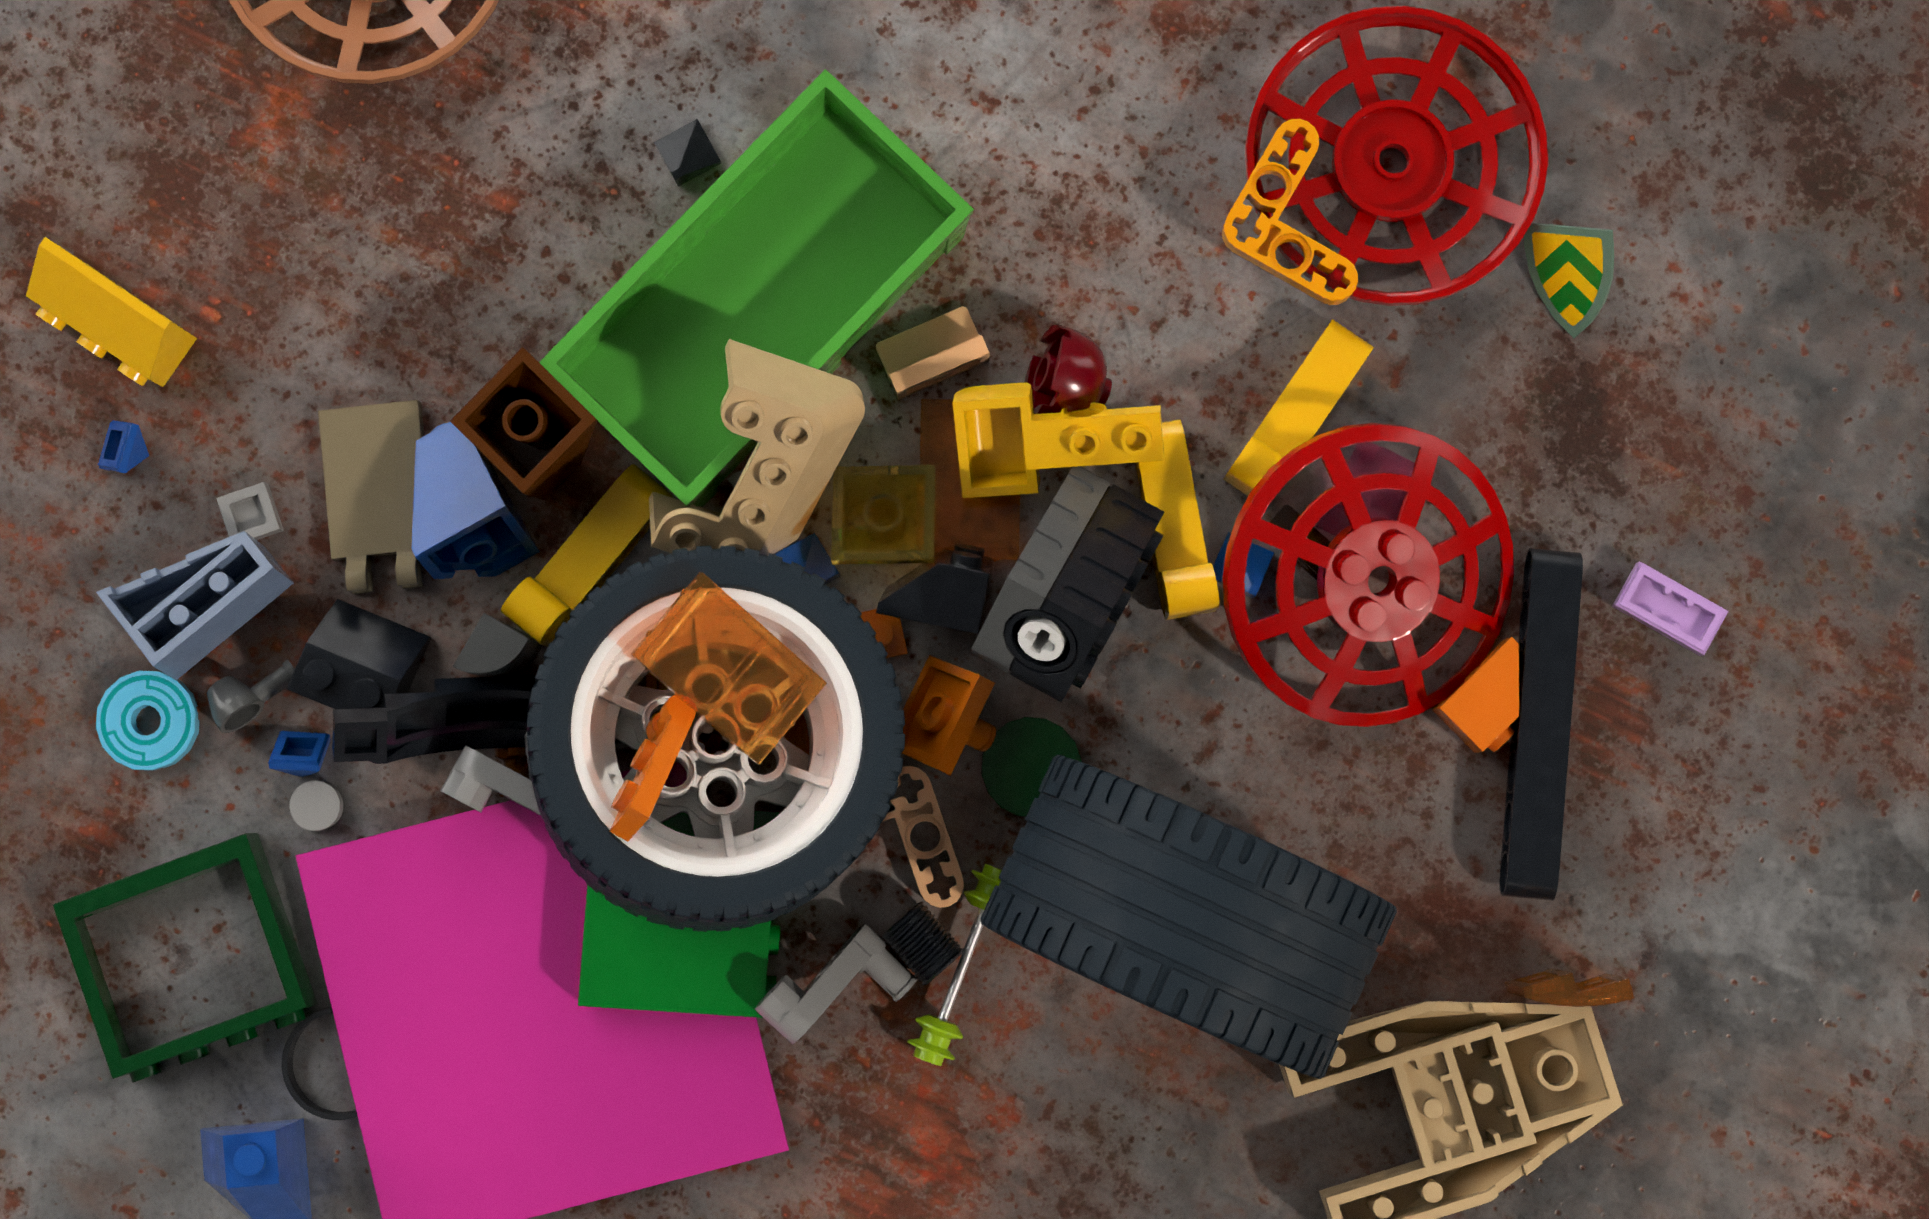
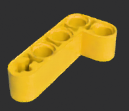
(1301, 404)
(585, 558)
(1180, 562)

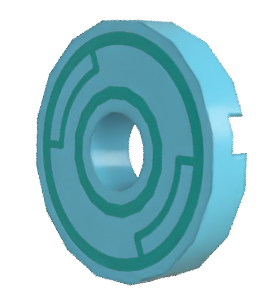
(119, 712)

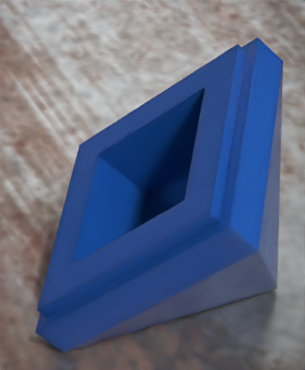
(122, 447)
(299, 752)

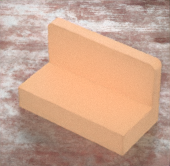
(932, 352)

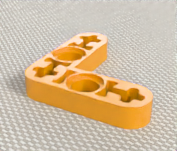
(1274, 232)

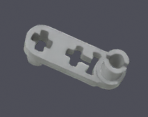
(477, 776)
(796, 1010)

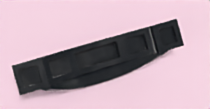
(456, 715)

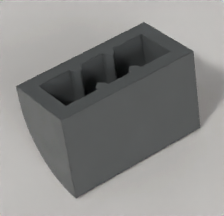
(496, 650)

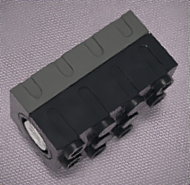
(1070, 584)

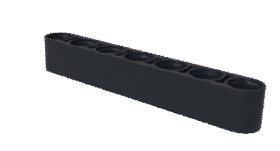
(1543, 727)

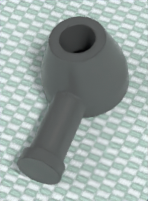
(237, 704)

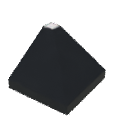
(687, 152)

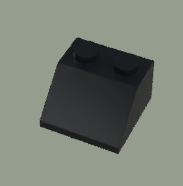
(942, 592)
(357, 659)

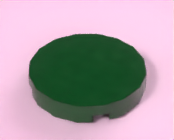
(1020, 760)

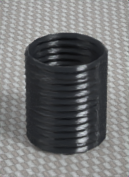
(923, 943)

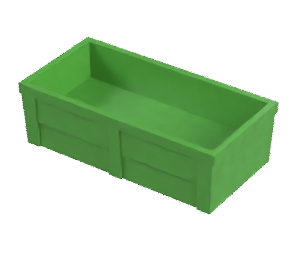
(780, 254)

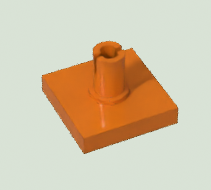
(945, 715)

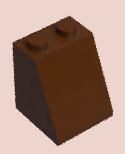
(528, 426)

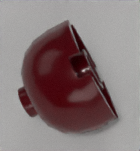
(1068, 373)

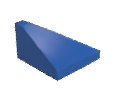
(1256, 568)

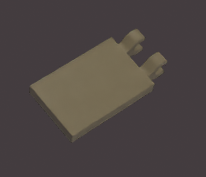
(371, 488)

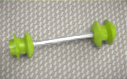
(938, 1031)

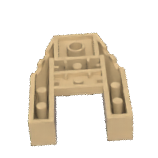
(1483, 1095)

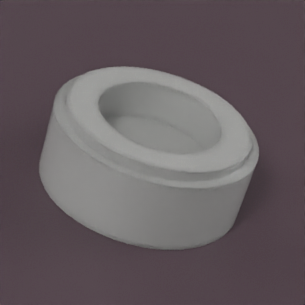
(316, 805)

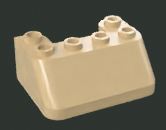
(801, 433)

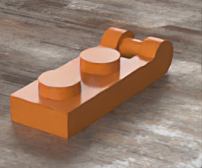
(653, 764)

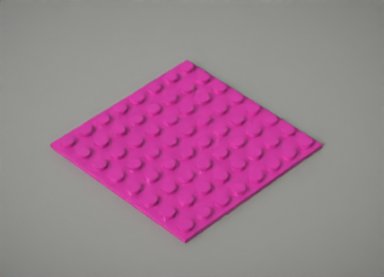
(467, 1041)

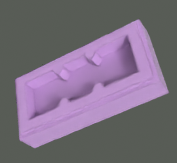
(1670, 608)

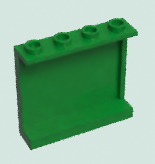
(672, 969)

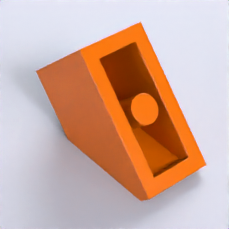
(1486, 701)

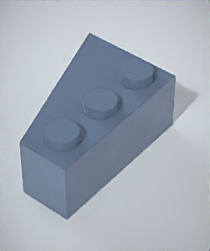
(197, 602)

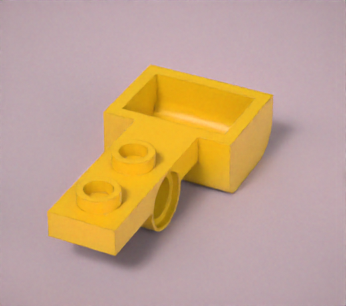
(1007, 444)

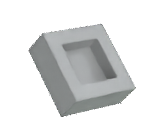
(251, 511)

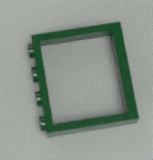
(275, 924)

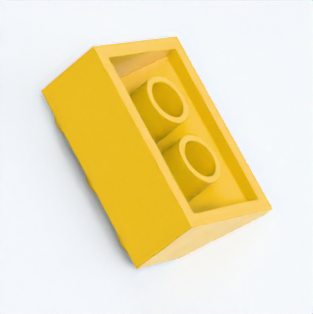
(106, 316)

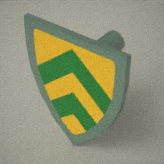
(1571, 271)

